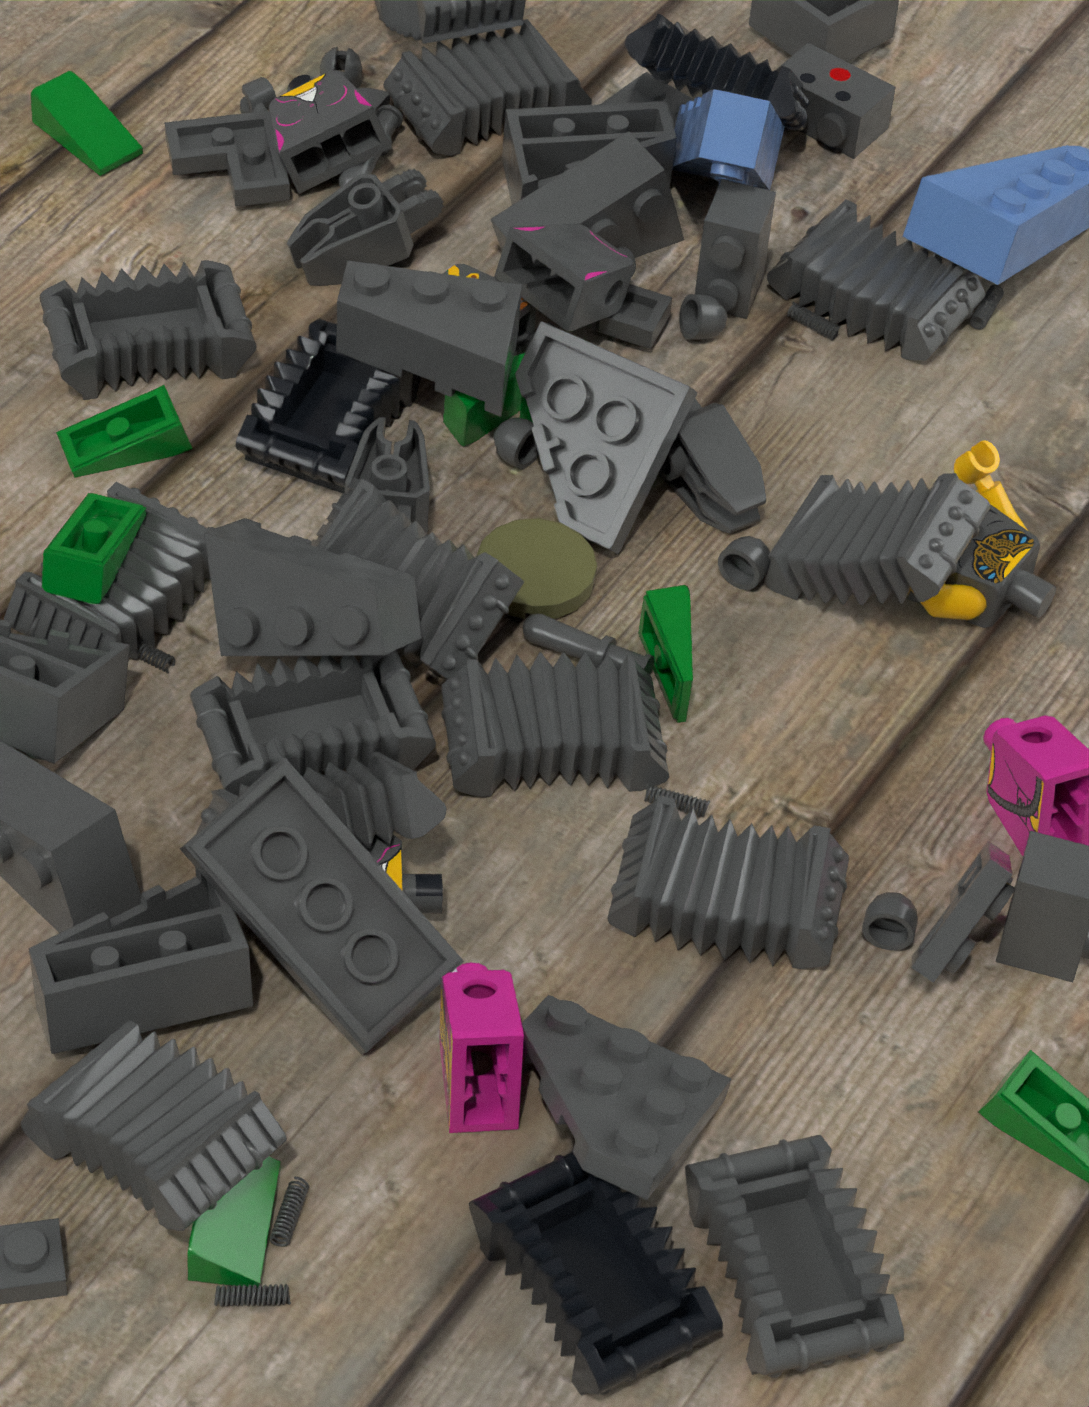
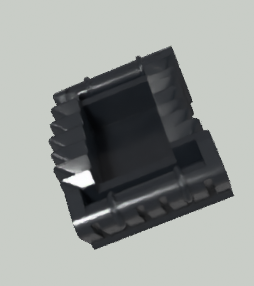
(705, 65)
(319, 408)
(600, 1270)

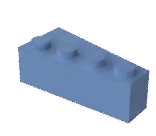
(728, 138)
(1003, 211)

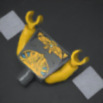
(997, 561)

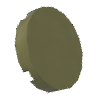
(550, 560)

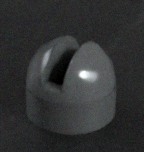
(343, 60)
(701, 317)
(516, 442)
(744, 562)
(890, 921)

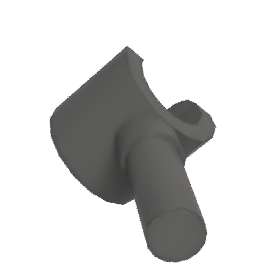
(257, 96)

